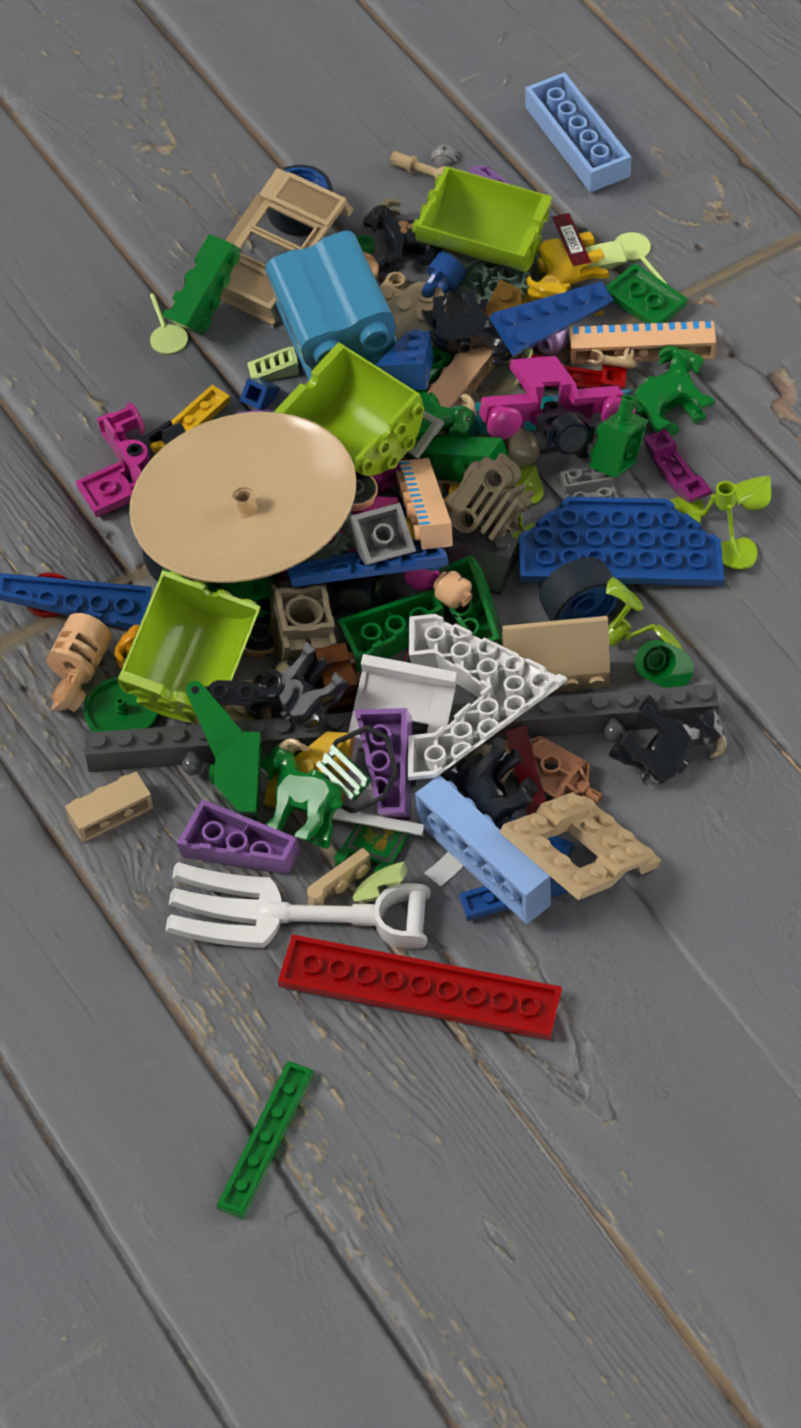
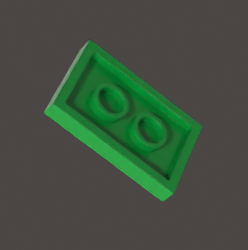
(645, 296)

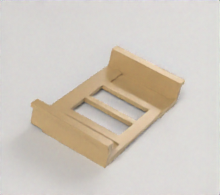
(297, 199)

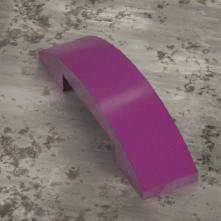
(673, 468)

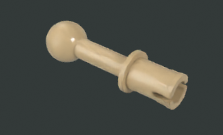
(411, 164)

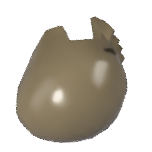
(521, 447)

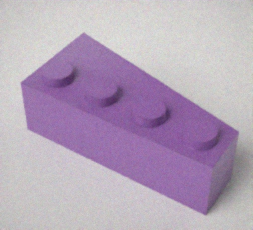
(397, 725)
(235, 840)

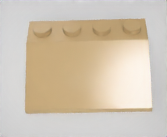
(565, 647)

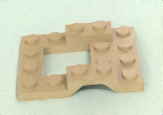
(598, 831)

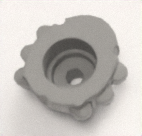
(444, 155)

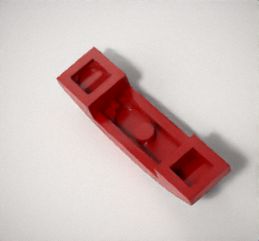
(593, 378)

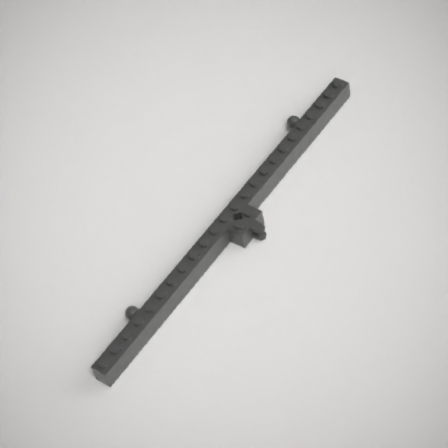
(549, 717)

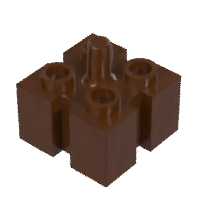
(343, 664)

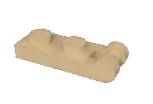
(339, 878)

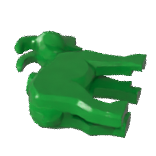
(671, 390)

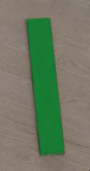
(265, 1140)

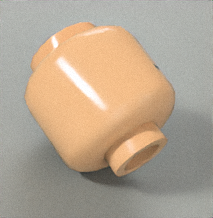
(452, 589)

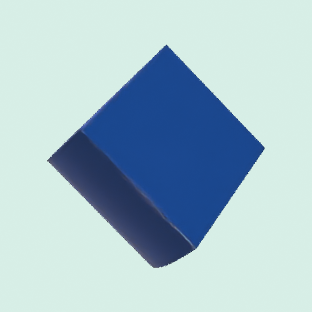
(259, 393)

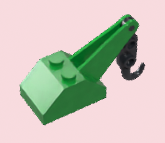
(235, 752)

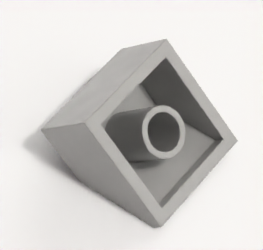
(380, 534)

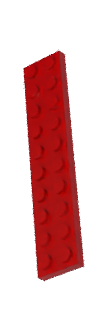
(420, 986)

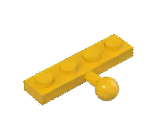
(199, 411)

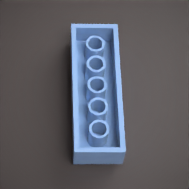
(578, 132)
(482, 849)

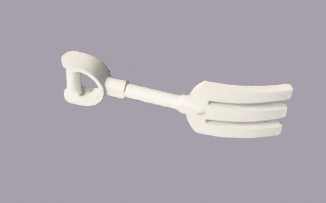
(271, 912)

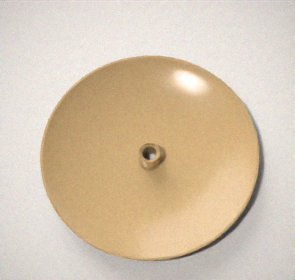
(243, 497)

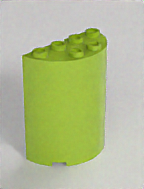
(483, 219)
(361, 407)
(185, 639)

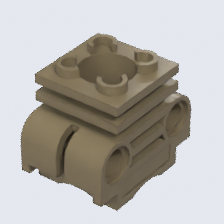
(489, 498)
(300, 618)

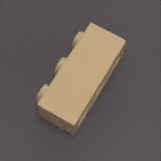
(109, 806)

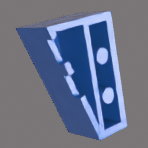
(410, 359)

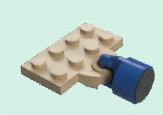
(406, 306)

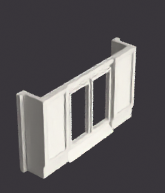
(398, 684)

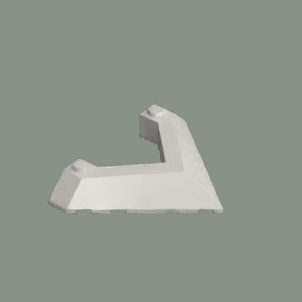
(491, 672)

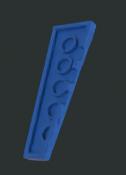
(540, 319)
(352, 566)
(109, 602)

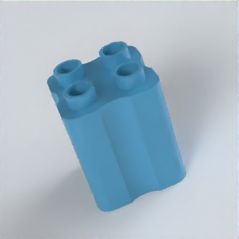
(331, 298)

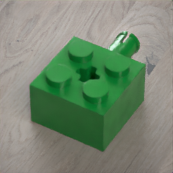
(618, 440)

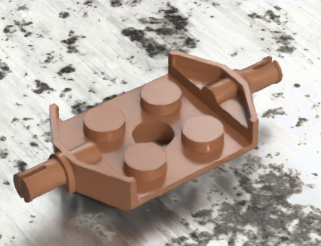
(568, 777)

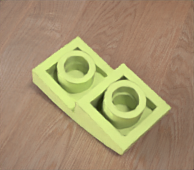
(613, 254)
(373, 886)

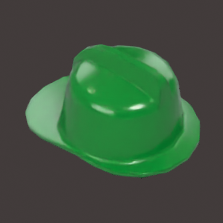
(664, 664)

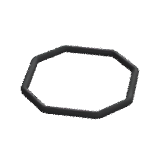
(392, 761)

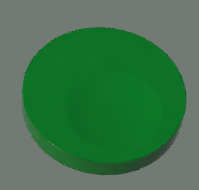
(112, 709)

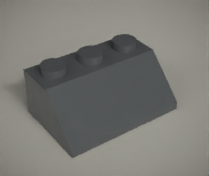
(494, 556)

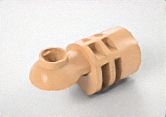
(76, 658)

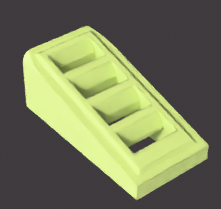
(285, 357)

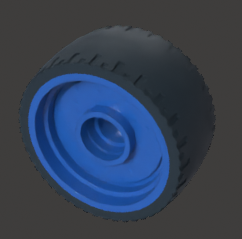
(287, 224)
(578, 591)

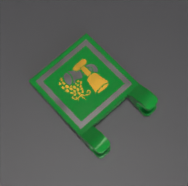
(380, 843)

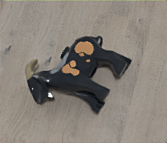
(398, 235)

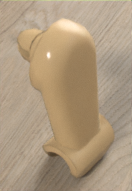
(619, 361)

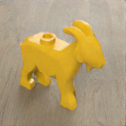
(559, 270)

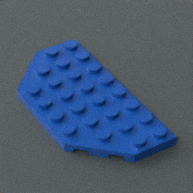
(632, 536)

